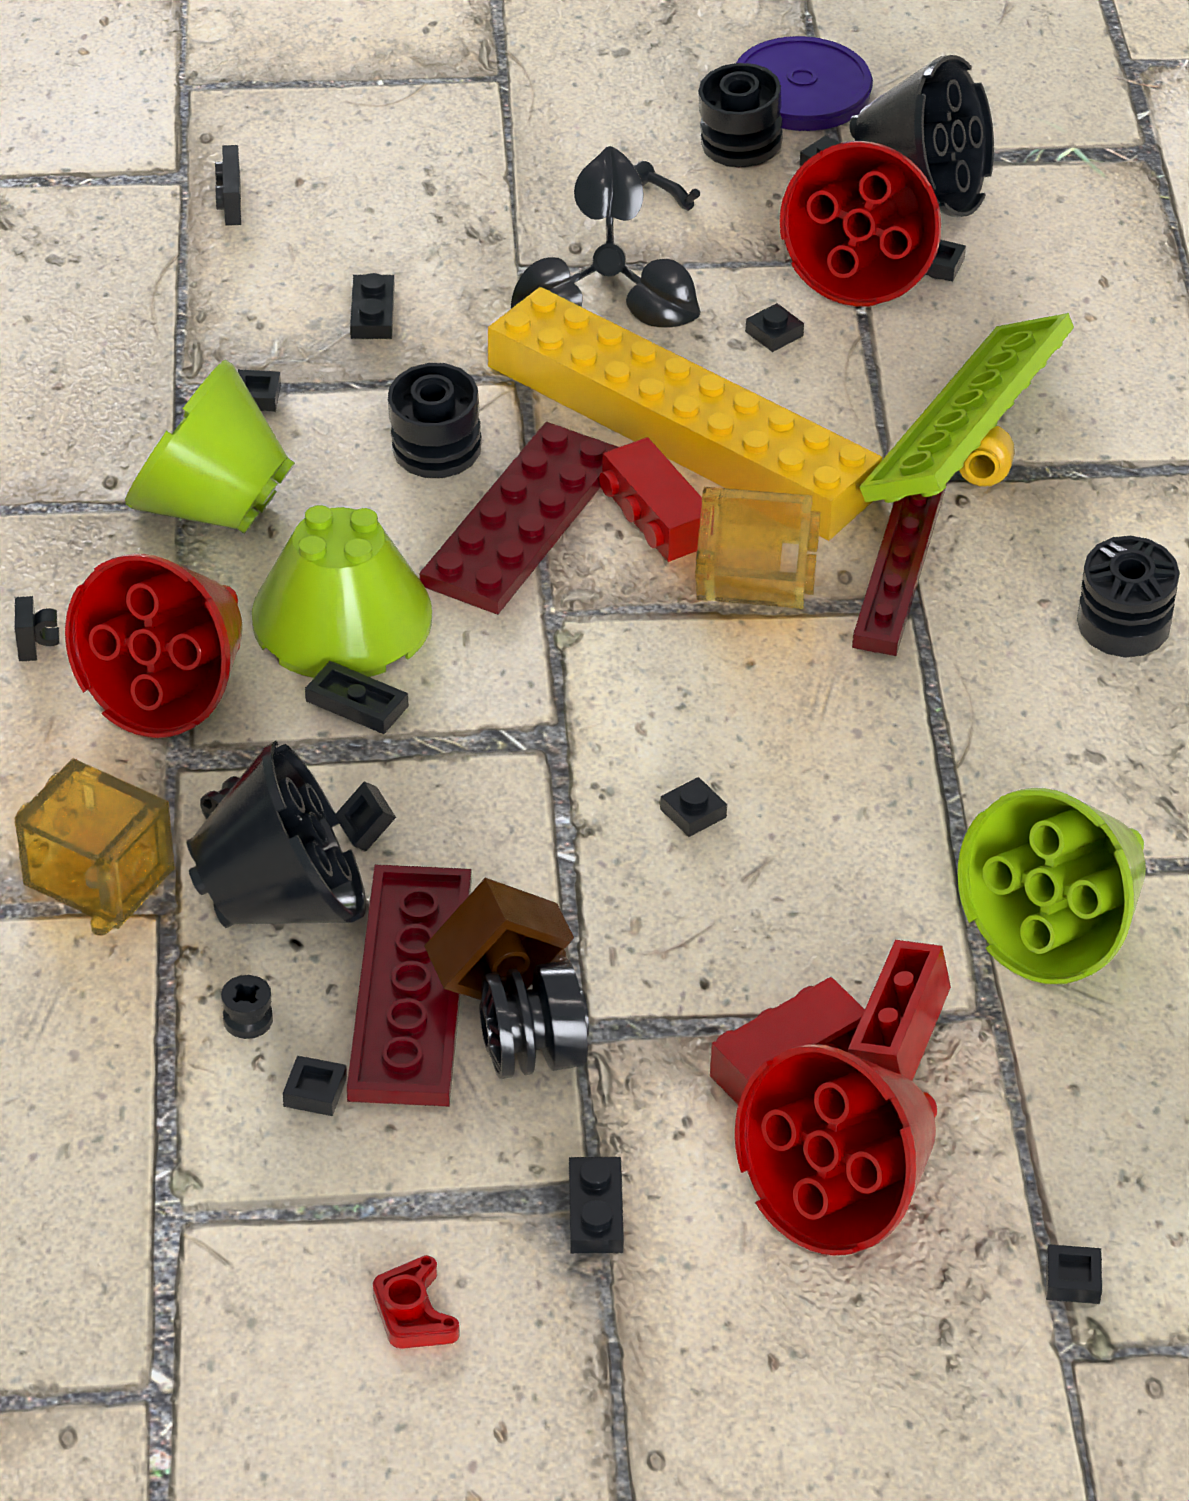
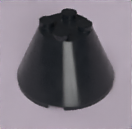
(939, 125)
(274, 851)

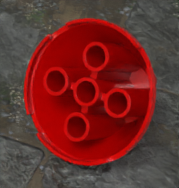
(860, 223)
(152, 643)
(833, 1146)

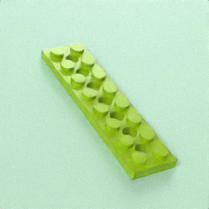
(966, 409)

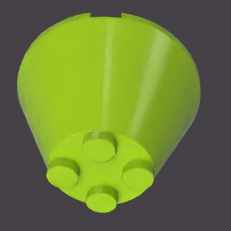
(215, 461)
(341, 597)
(1050, 883)

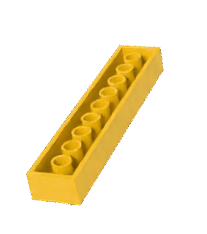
(679, 406)

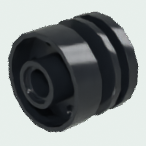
(740, 114)
(435, 420)
(1128, 596)
(544, 1018)

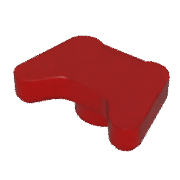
(407, 1309)

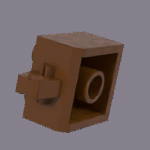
(497, 932)

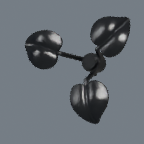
(611, 190)

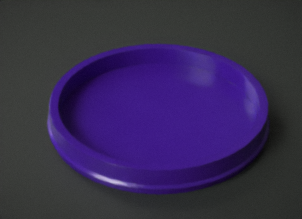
(818, 80)

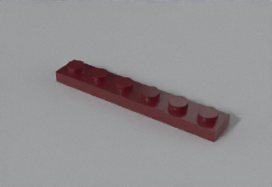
(896, 574)

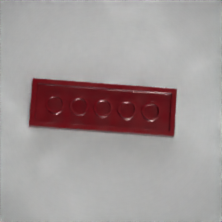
(518, 519)
(403, 1012)

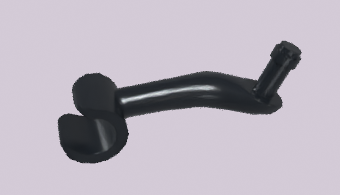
(647, 174)

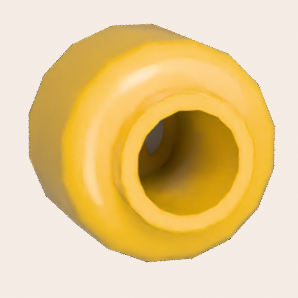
(991, 460)

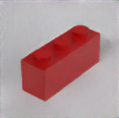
(653, 497)
(903, 1008)
(814, 1016)

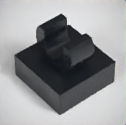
(31, 628)

